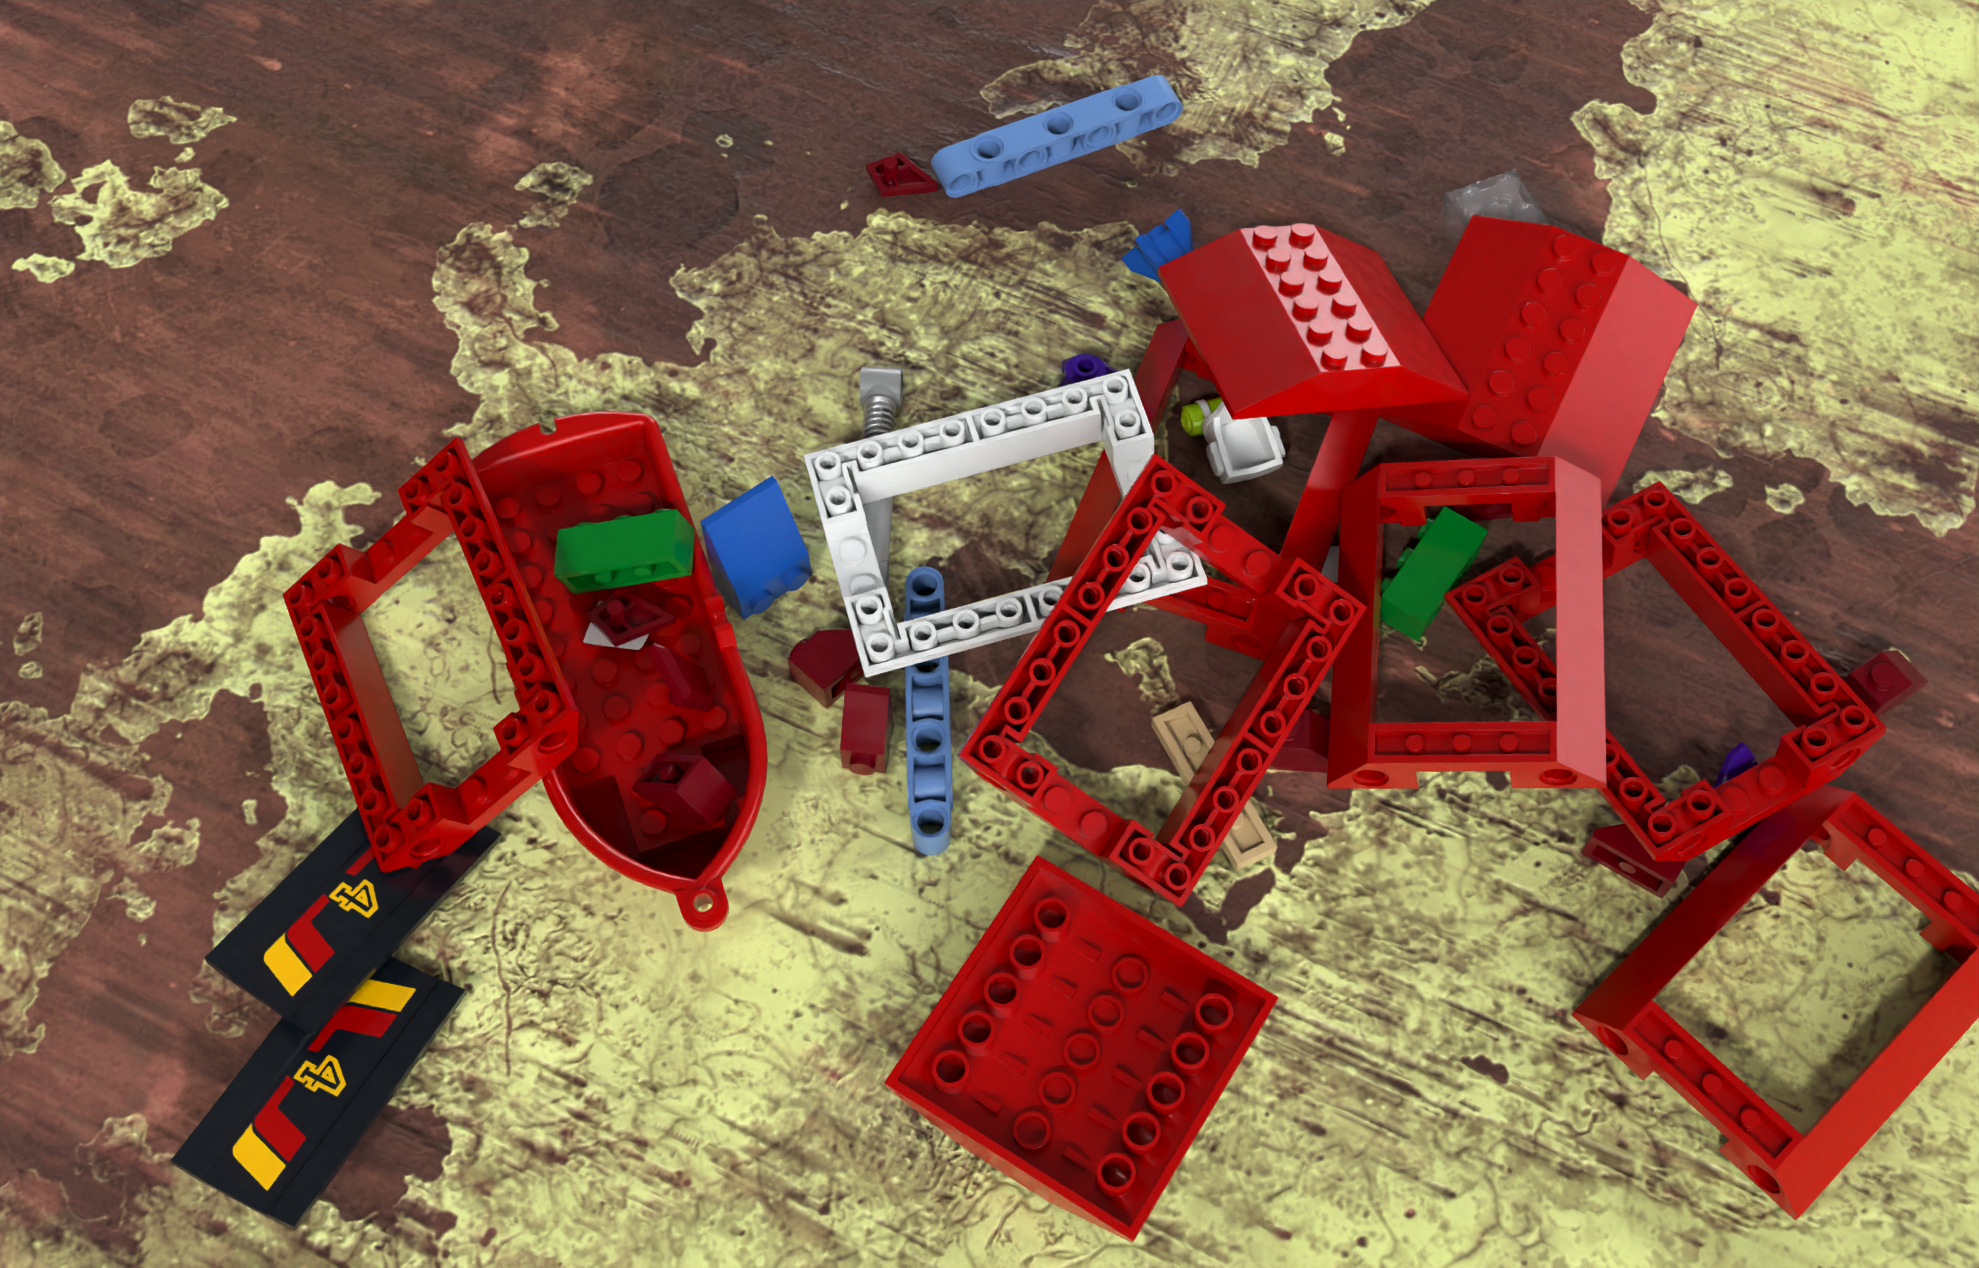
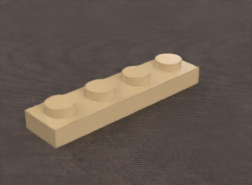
(1187, 745)

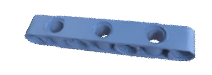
(1056, 136)
(928, 722)

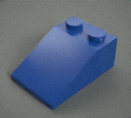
(755, 549)

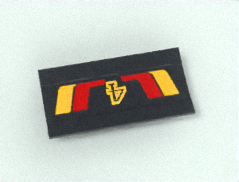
(336, 923)
(313, 1098)

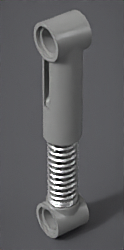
(880, 396)

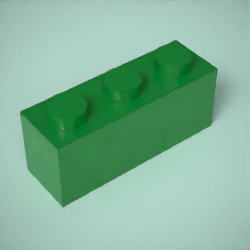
(624, 551)
(1430, 571)

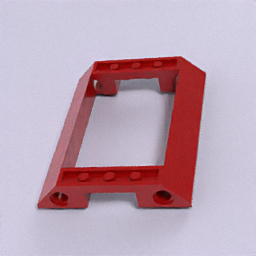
(1230, 612)
(1318, 628)
(1828, 715)
(1535, 752)
(399, 812)
(1760, 1141)

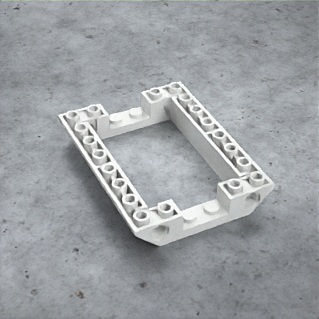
(964, 446)

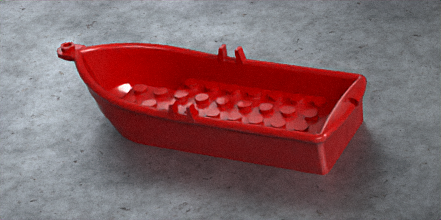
(592, 473)

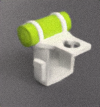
(1237, 447)

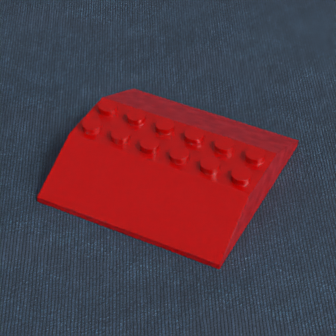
(1304, 325)
(1552, 346)
(1081, 1049)

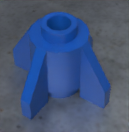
(1160, 246)

